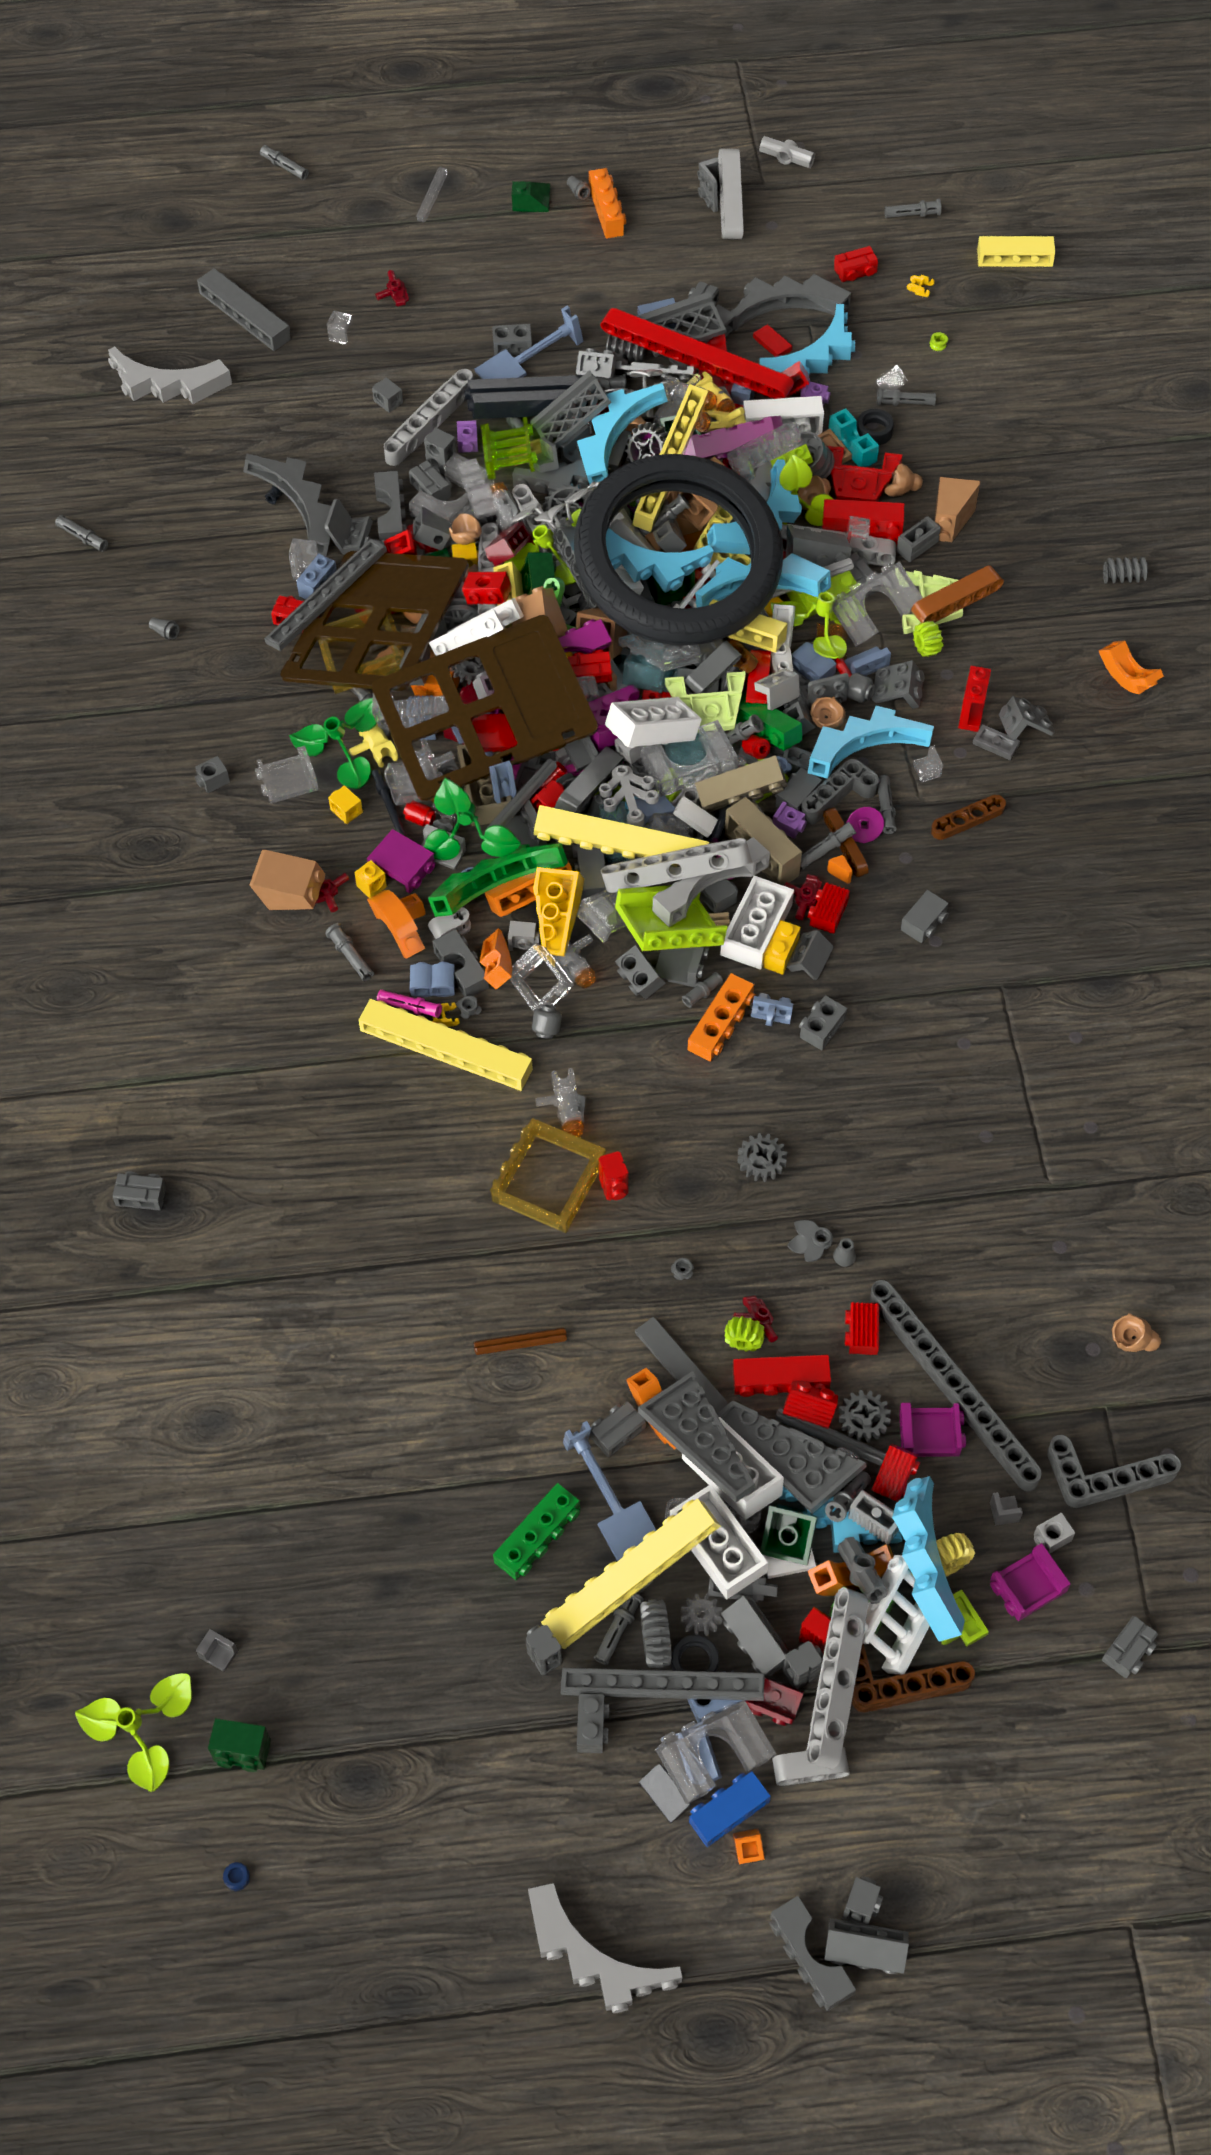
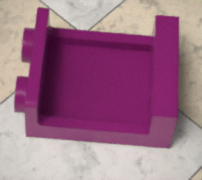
(403, 860)
(932, 1430)
(1029, 1583)

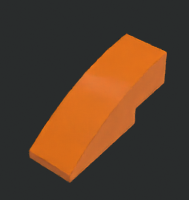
(496, 959)

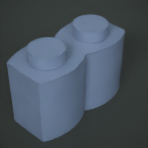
(812, 664)
(432, 979)

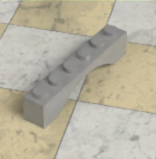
(674, 902)

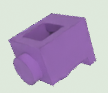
(816, 389)
(467, 436)
(789, 820)

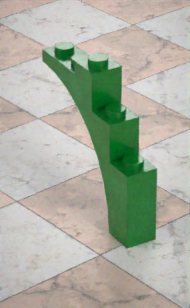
(490, 873)

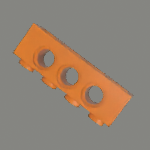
(733, 990)

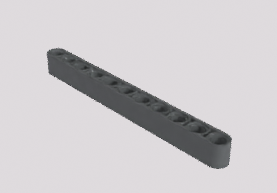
(957, 1394)

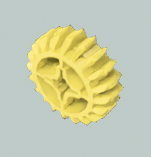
(955, 1552)

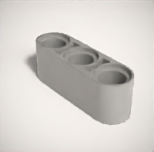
(795, 1769)

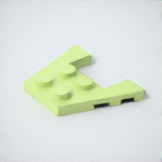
(927, 586)
(714, 705)

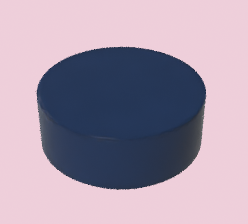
(236, 1876)

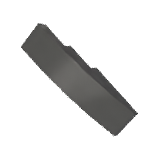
(794, 755)

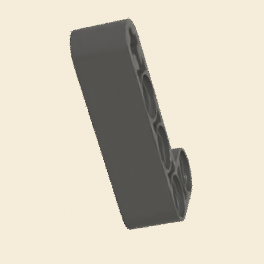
(850, 776)

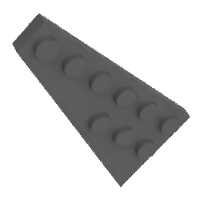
(808, 1466)

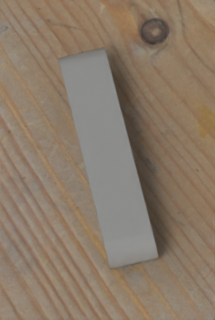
(730, 193)

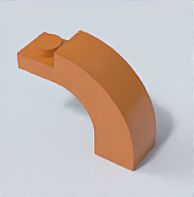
(1126, 670)
(398, 920)
(643, 1388)
(832, 1576)

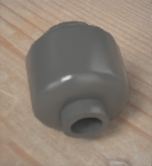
(860, 688)
(546, 1021)

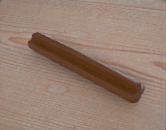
(520, 1341)

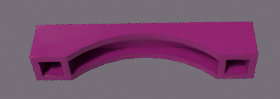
(586, 639)

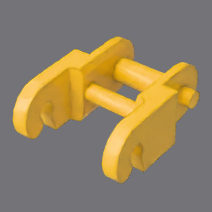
(921, 280)
(448, 1022)

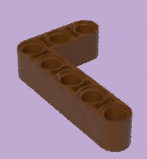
(899, 1685)

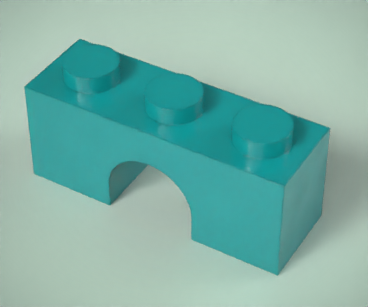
(863, 448)

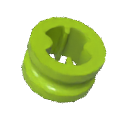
(938, 341)

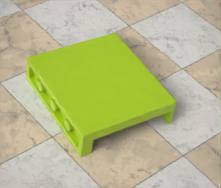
(653, 934)

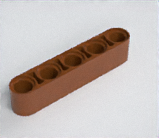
(957, 595)

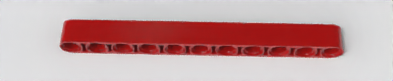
(697, 354)

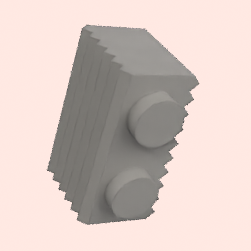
(873, 1516)

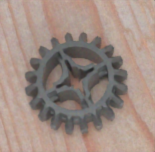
(639, 448)
(561, 495)
(655, 1633)

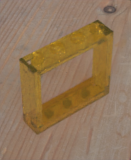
(380, 666)
(560, 1138)

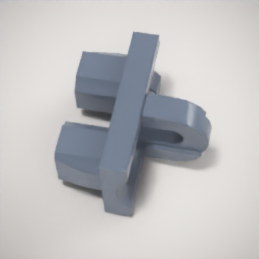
(765, 1007)

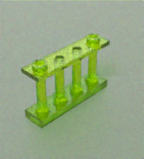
(491, 454)

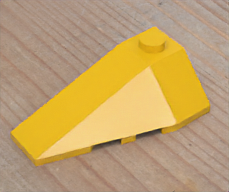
(557, 902)

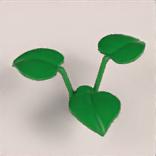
(352, 773)
(453, 799)

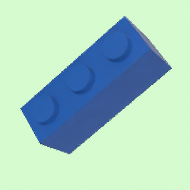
(728, 1808)

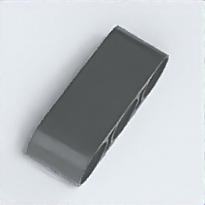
(713, 668)

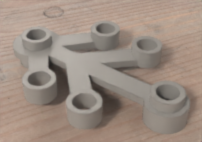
(624, 775)

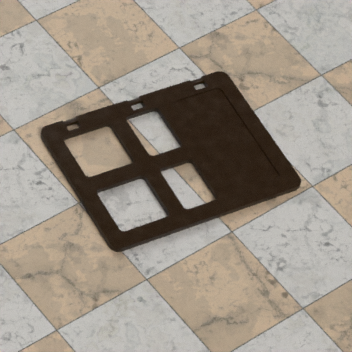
(389, 585)
(529, 684)

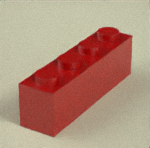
(776, 1374)

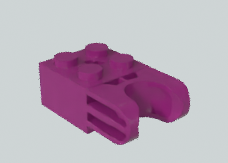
(600, 709)

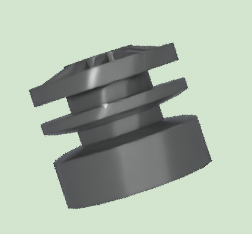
(820, 453)
(459, 610)

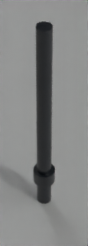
(383, 790)

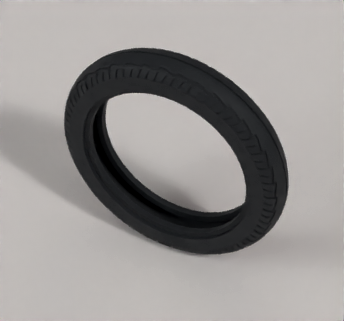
(703, 479)

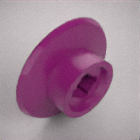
(874, 825)

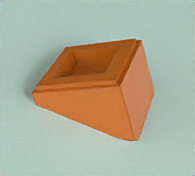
(840, 868)
(414, 905)
(748, 1846)

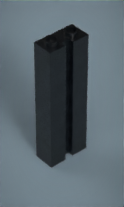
(514, 395)

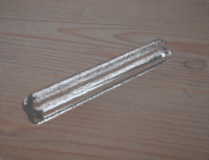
(431, 194)

